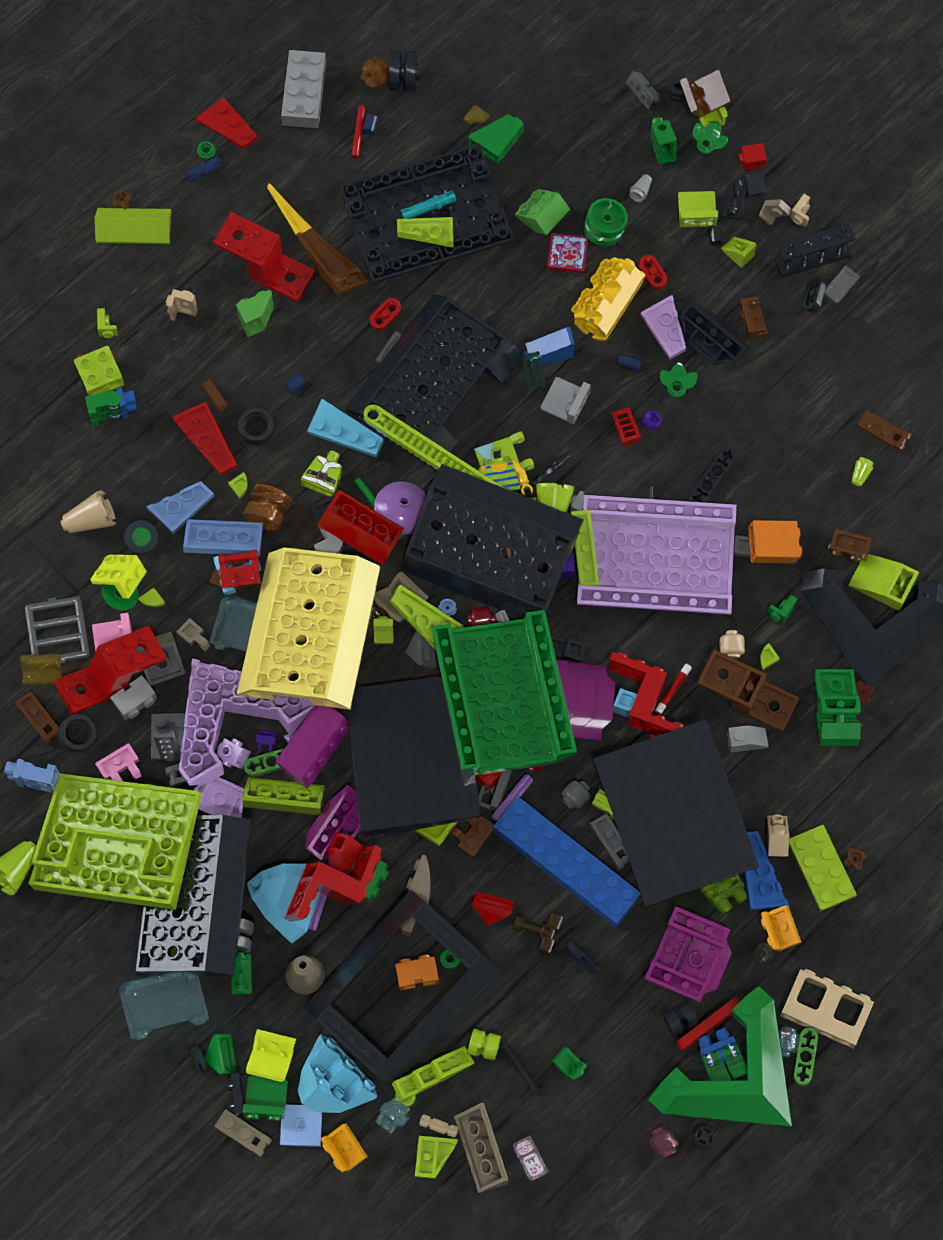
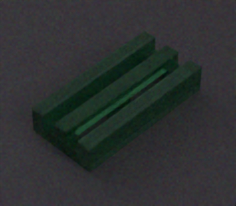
(535, 384)

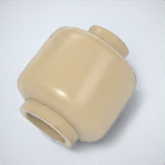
(732, 644)

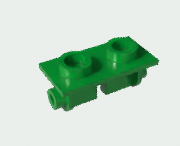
(242, 976)

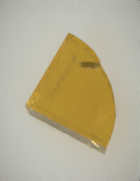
(476, 115)

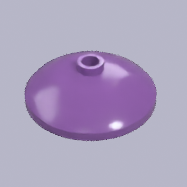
(389, 504)

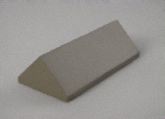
(481, 1148)

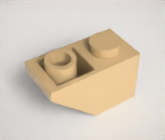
(777, 835)

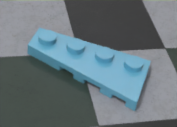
(341, 429)

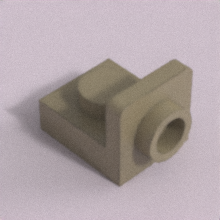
(773, 209)

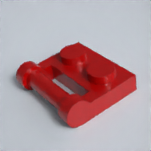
(240, 575)

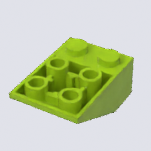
(884, 580)

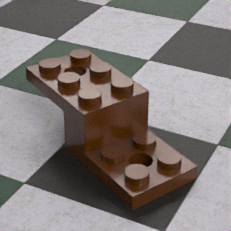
(748, 690)

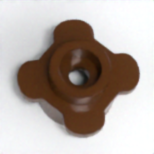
(119, 195)
(860, 855)

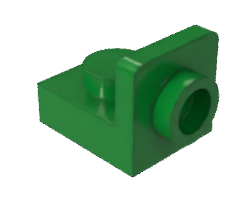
(786, 608)

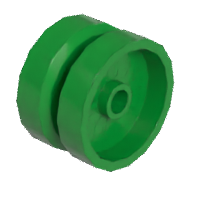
(605, 222)

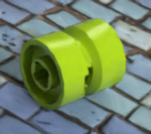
(484, 1044)

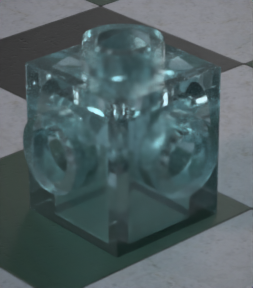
(393, 1115)

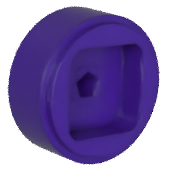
(651, 420)

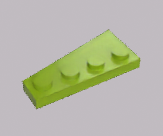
(420, 613)

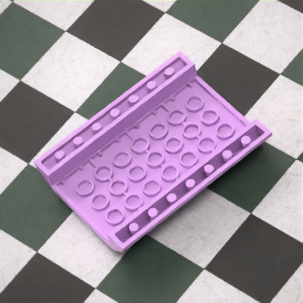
(661, 554)

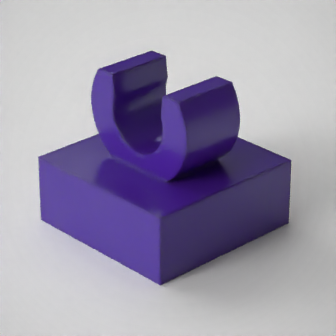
(266, 737)

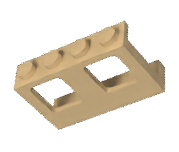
(823, 1018)

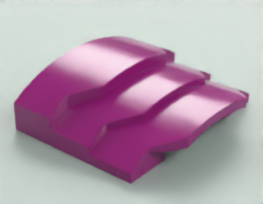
(588, 698)
(690, 956)

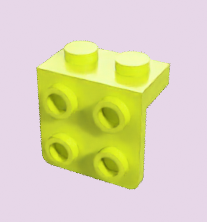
(121, 571)
(271, 1056)

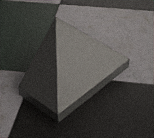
(421, 651)

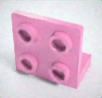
(111, 630)

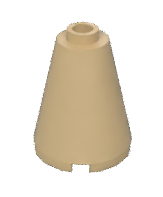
(89, 514)

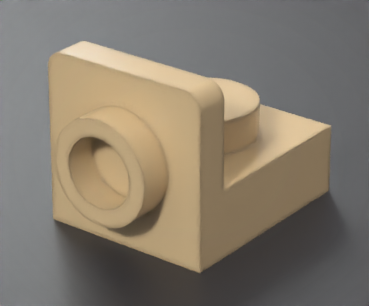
(799, 211)

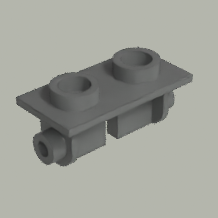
(638, 85)

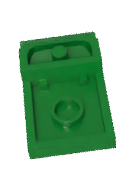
(837, 707)

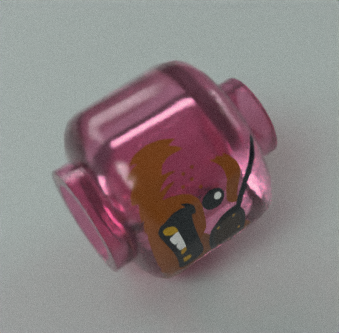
(663, 1142)

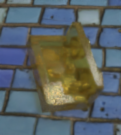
(41, 668)

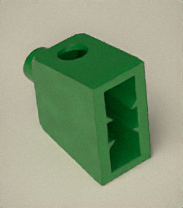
(660, 135)

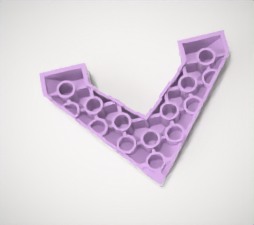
(211, 694)

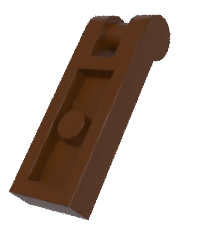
(883, 431)
(37, 716)

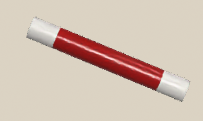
(673, 688)

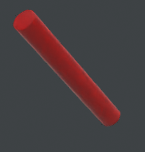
(358, 131)

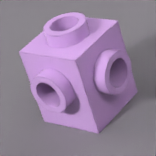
(232, 753)

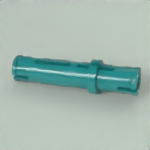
(428, 205)

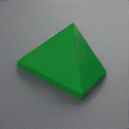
(221, 1054)

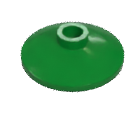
(118, 603)

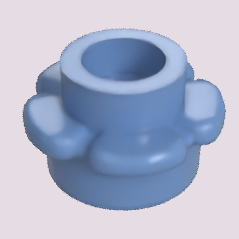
(448, 603)

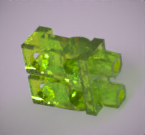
(719, 893)

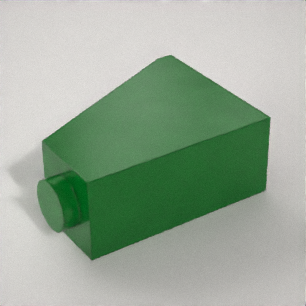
(497, 137)

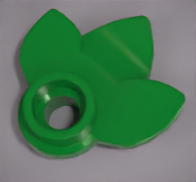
(711, 135)
(678, 378)

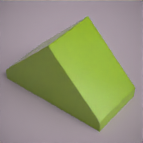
(740, 250)

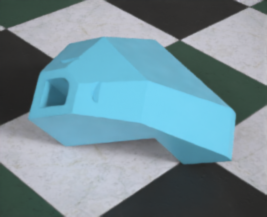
(272, 894)
(332, 1080)

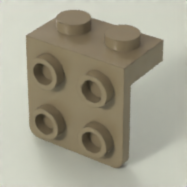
(383, 596)

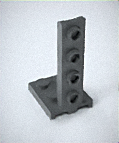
(167, 736)

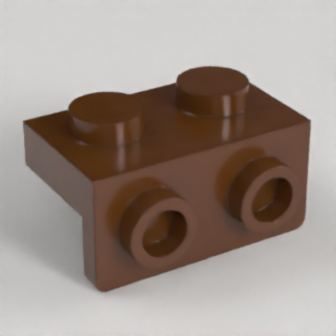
(850, 545)

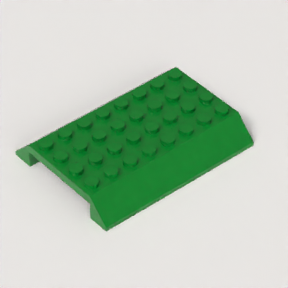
(504, 694)

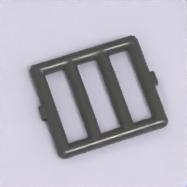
(79, 618)

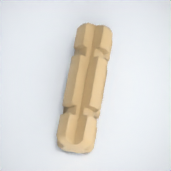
(439, 1126)

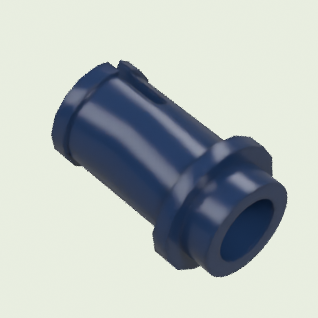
(629, 362)

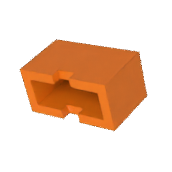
(416, 972)

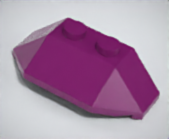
(339, 816)

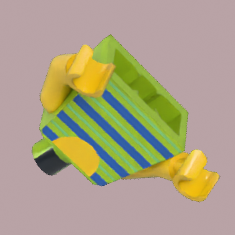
(505, 471)

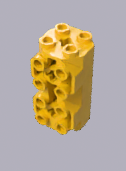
(605, 303)

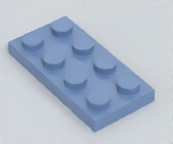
(222, 537)

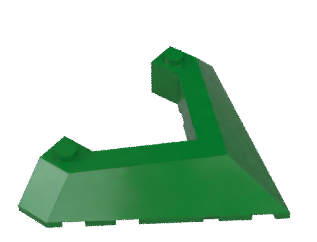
(758, 1099)

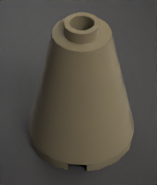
(305, 974)

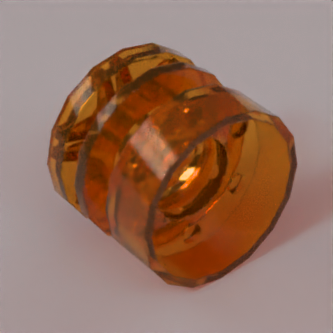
(267, 506)

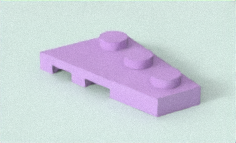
(665, 327)

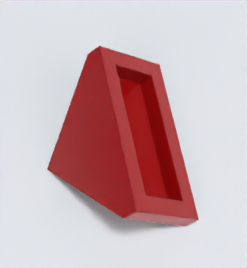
(492, 907)

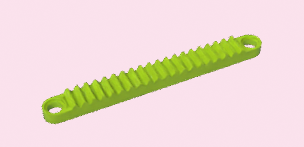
(418, 443)

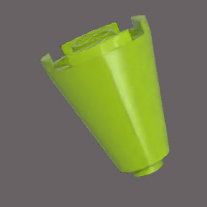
(555, 495)
(15, 866)

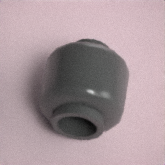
(575, 794)

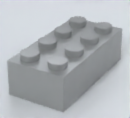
(303, 89)

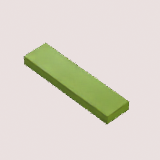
(586, 551)

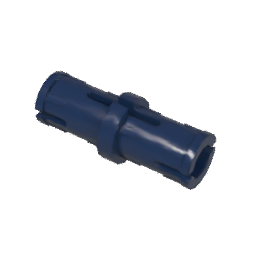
(203, 169)

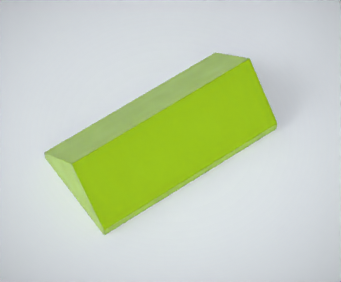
(132, 226)
(283, 796)

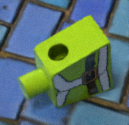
(323, 474)

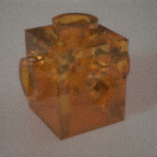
(375, 71)

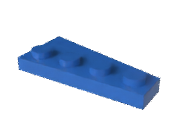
(761, 883)

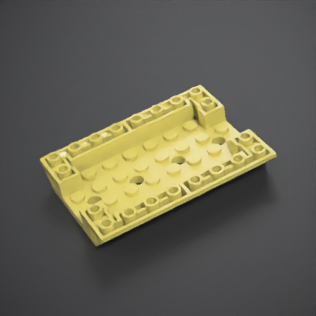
(332, 628)

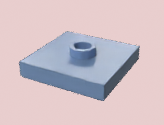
(301, 1127)

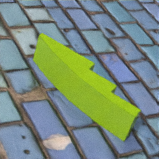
(433, 1073)

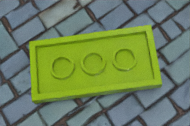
(821, 868)

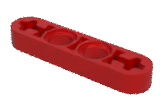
(708, 1024)

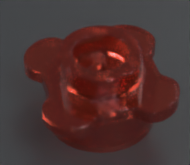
(867, 691)

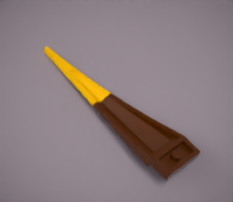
(331, 264)

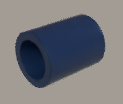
(370, 124)
(295, 383)

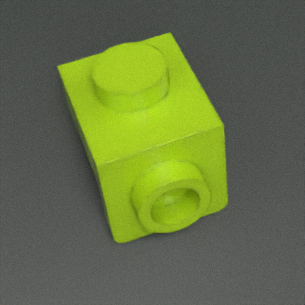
(383, 630)

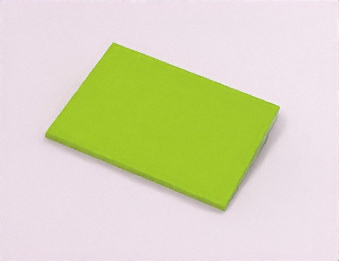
(115, 841)

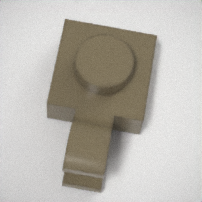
(192, 633)

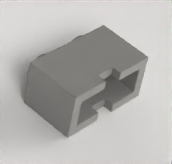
(134, 699)

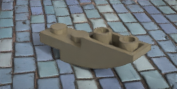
(420, 885)

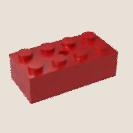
(360, 527)

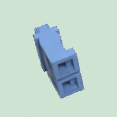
(33, 777)

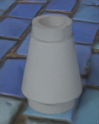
(640, 189)

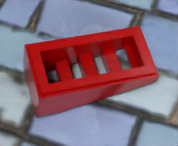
(629, 440)

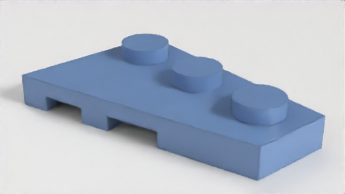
(178, 508)

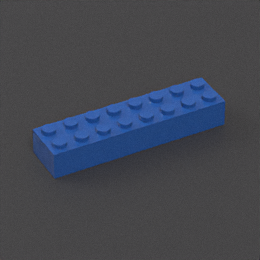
(567, 862)

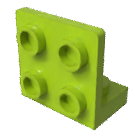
(697, 209)
(99, 371)

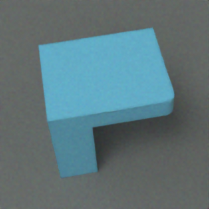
(624, 702)

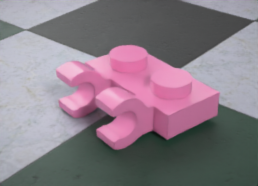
(118, 762)

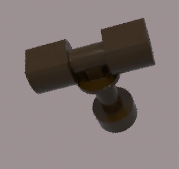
(546, 932)

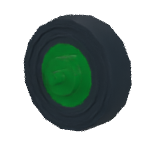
(140, 536)

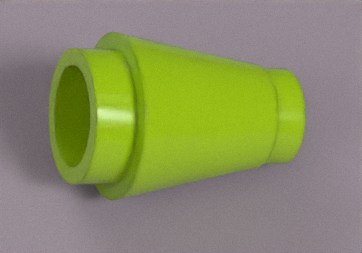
(861, 471)

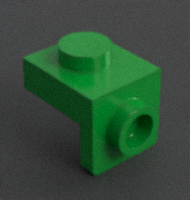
(569, 1064)

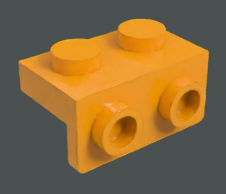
(780, 928)
(343, 1148)

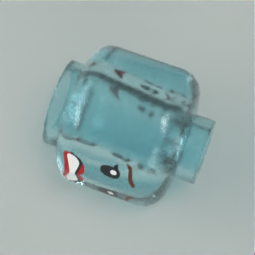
(788, 1041)

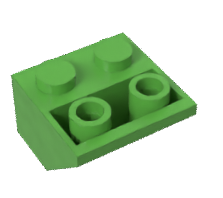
(542, 211)
(255, 312)

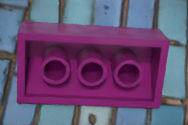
(313, 745)

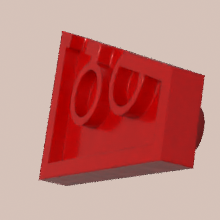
(228, 123)

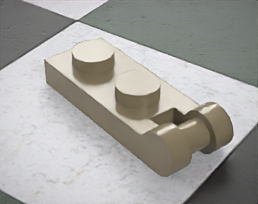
(242, 1132)

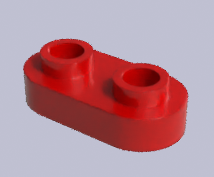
(653, 273)
(385, 315)

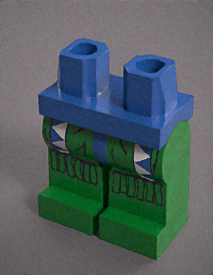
(110, 405)
(721, 1053)

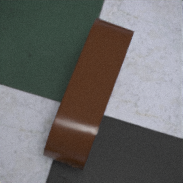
(214, 395)

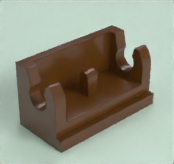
(752, 317)

